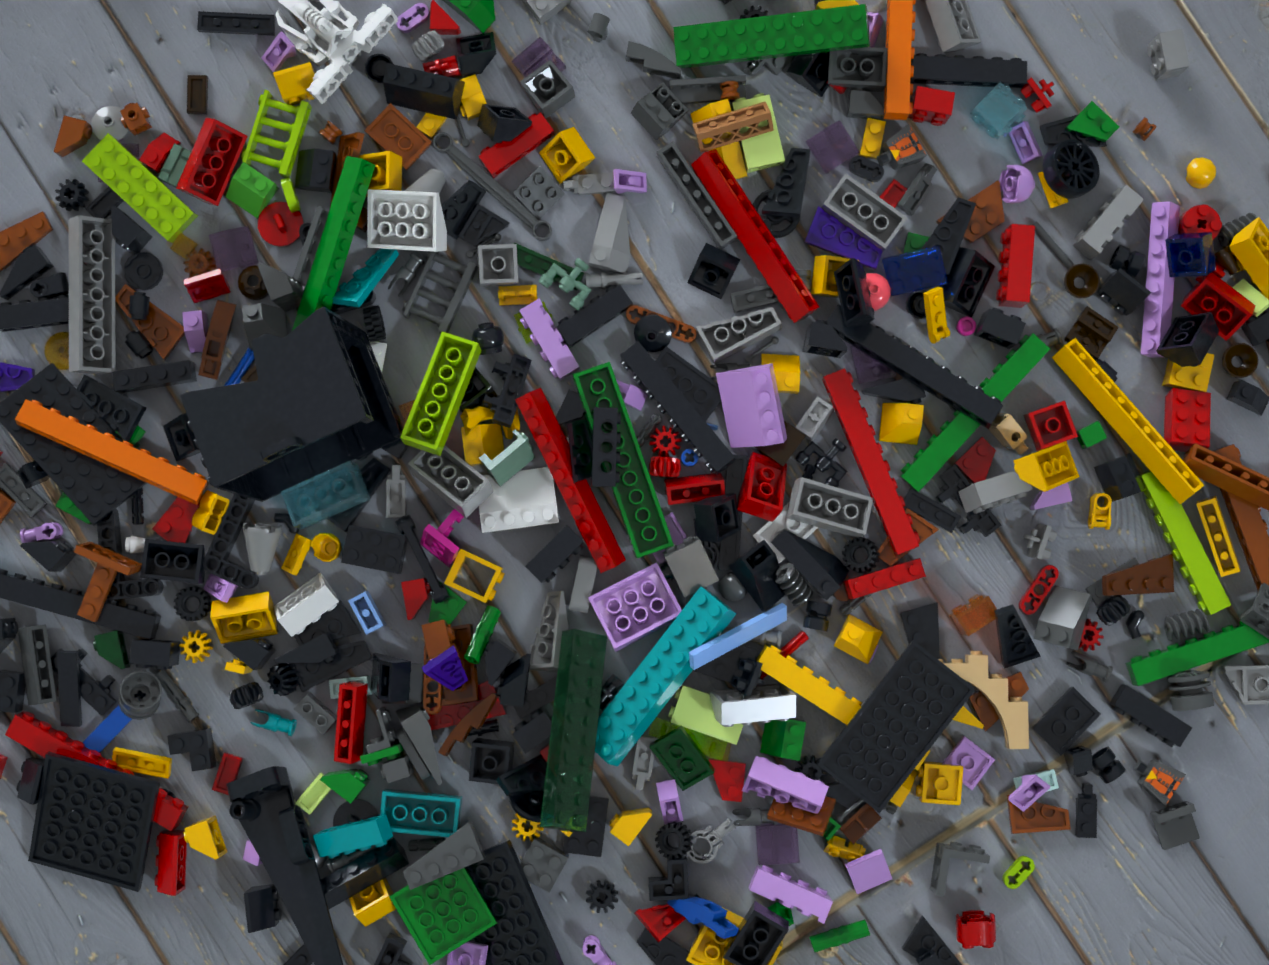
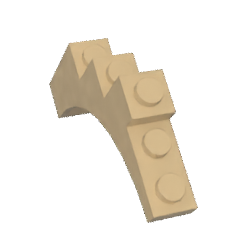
(1012, 712)

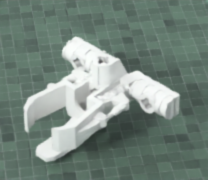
(334, 39)

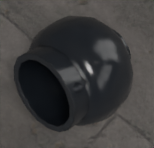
(489, 338)

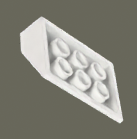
(406, 221)
(521, 502)

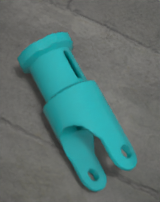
(278, 723)

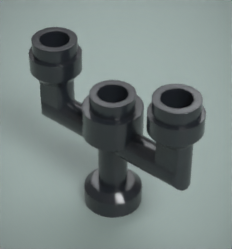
(824, 460)

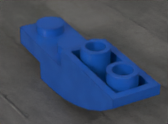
(702, 910)

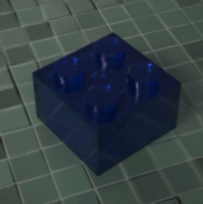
(1190, 254)

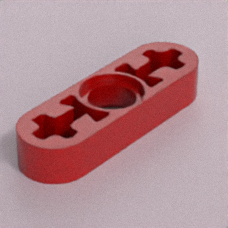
(1035, 604)

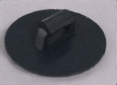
(354, 812)

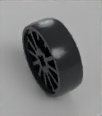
(1076, 166)

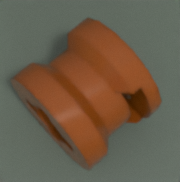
(729, 90)
(1143, 127)
(330, 132)

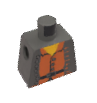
(901, 150)
(1159, 779)

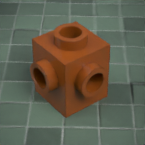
(135, 118)

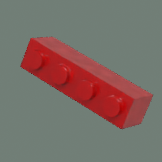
(505, 154)
(884, 578)
(350, 722)

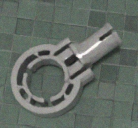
(719, 832)

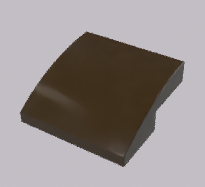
(1092, 332)
(782, 452)

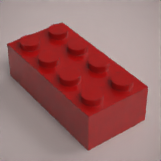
(211, 161)
(1016, 265)

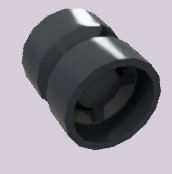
(1133, 259)
(817, 616)
(1104, 758)

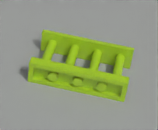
(295, 130)

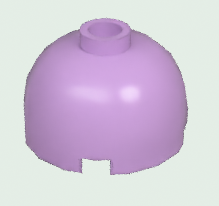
(1016, 184)

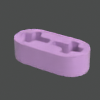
(410, 14)

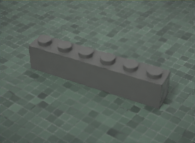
(696, 195)

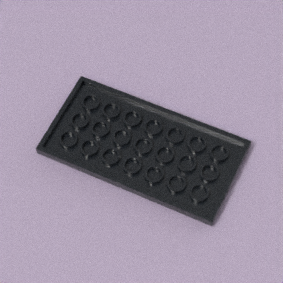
(85, 481)
(896, 726)
(520, 930)

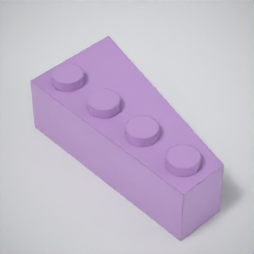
(549, 340)
(785, 785)
(791, 893)

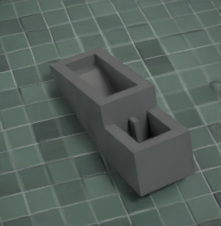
(652, 61)

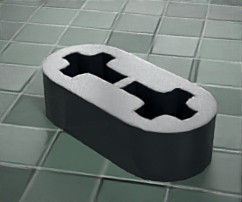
(864, 173)

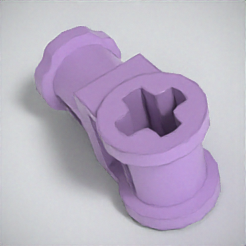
(41, 532)
(598, 954)

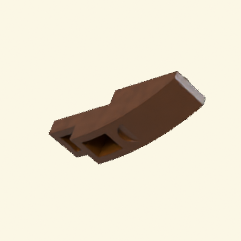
(217, 339)

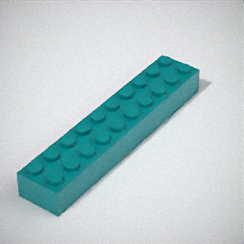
(659, 675)

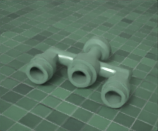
(568, 282)

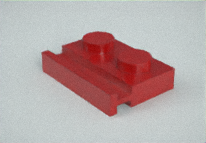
(207, 286)

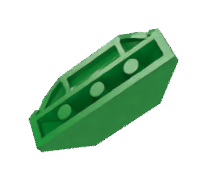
(477, 12)

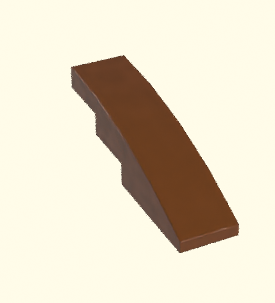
(474, 718)

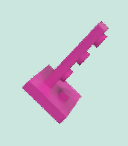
(437, 542)

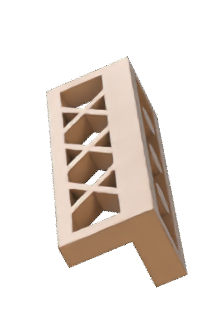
(732, 123)

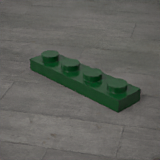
(541, 264)

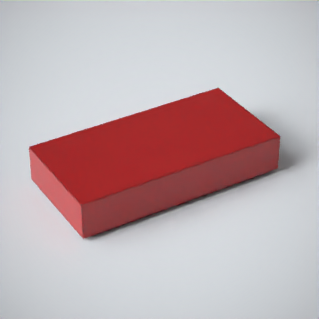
(893, 193)
(227, 772)

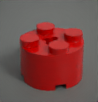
(1202, 215)
(976, 929)

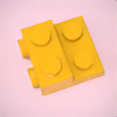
(940, 783)

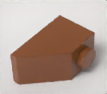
(72, 135)

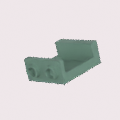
(509, 460)

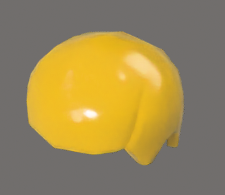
(1200, 172)
(326, 547)

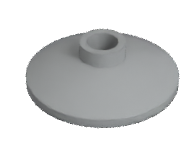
(115, 128)

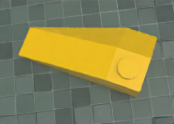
(729, 153)

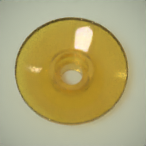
(52, 354)

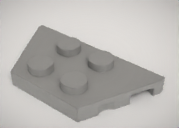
(1249, 683)

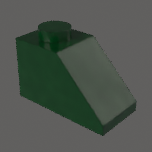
(112, 648)

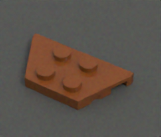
(987, 212)

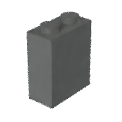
(690, 565)

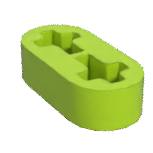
(290, 194)
(1022, 875)

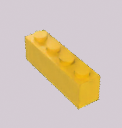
(1218, 536)

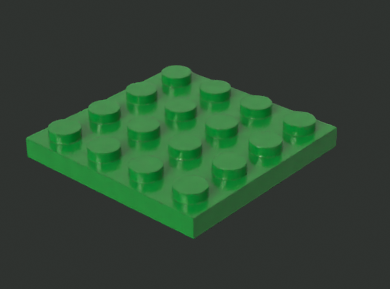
(443, 913)

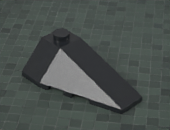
(814, 564)

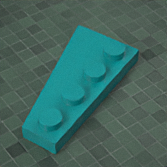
(365, 279)

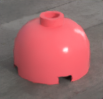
(879, 290)

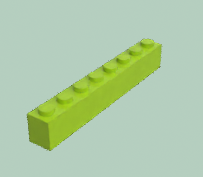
(1185, 546)

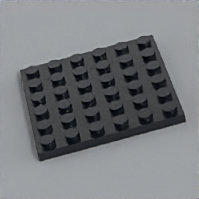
(93, 821)

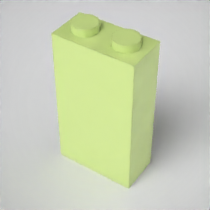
(761, 150)
(696, 713)

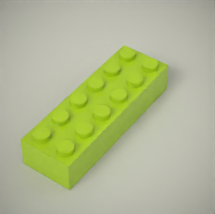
(139, 188)
(441, 393)

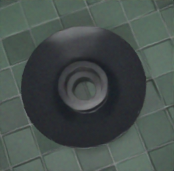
(656, 325)

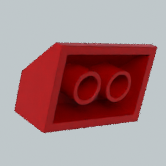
(171, 862)

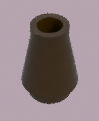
(1227, 260)

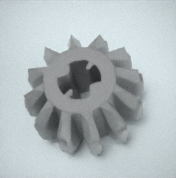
(428, 46)

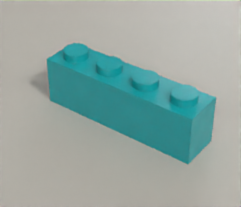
(353, 836)

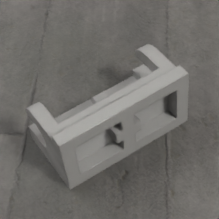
(815, 418)

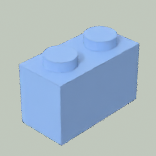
(367, 612)

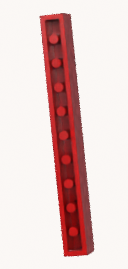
(754, 236)
(870, 461)
(577, 495)
(43, 738)

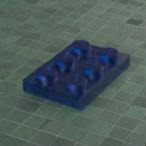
(915, 270)

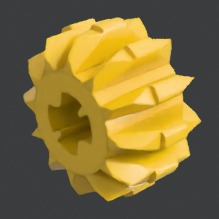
(197, 639)
(526, 832)

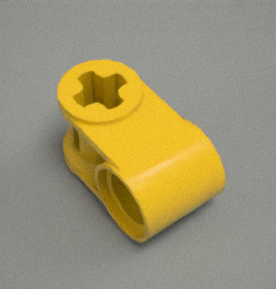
(1100, 513)

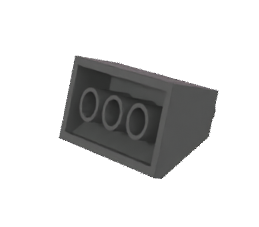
(281, 287)

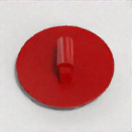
(279, 225)

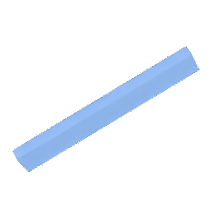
(737, 636)

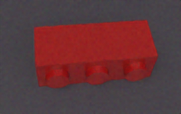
(693, 488)

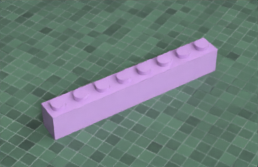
(1159, 302)

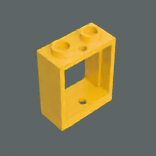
(456, 567)

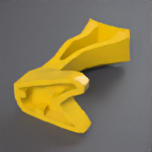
(474, 416)

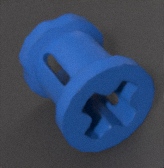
(683, 457)

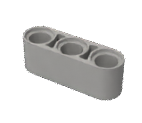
(583, 584)

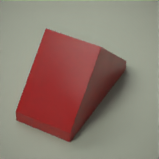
(441, 21)

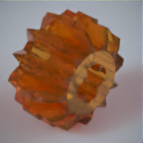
(202, 256)

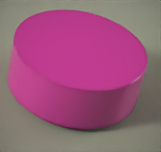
(966, 326)

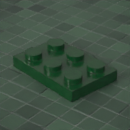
(682, 758)

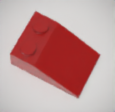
(763, 488)

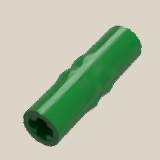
(482, 634)
(839, 936)

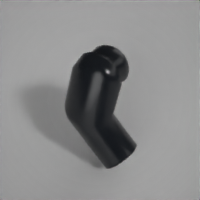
(285, 518)
(1133, 622)

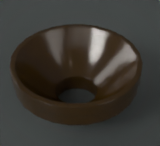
(1090, 278)
(252, 292)
(1246, 354)

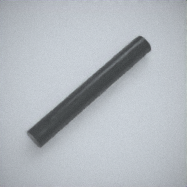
(1052, 245)

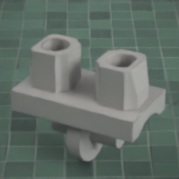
(1038, 541)

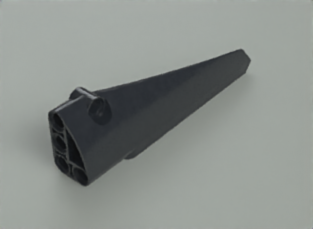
(284, 847)

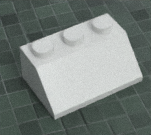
(306, 605)

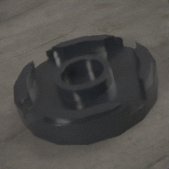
(143, 271)

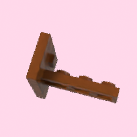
(107, 566)

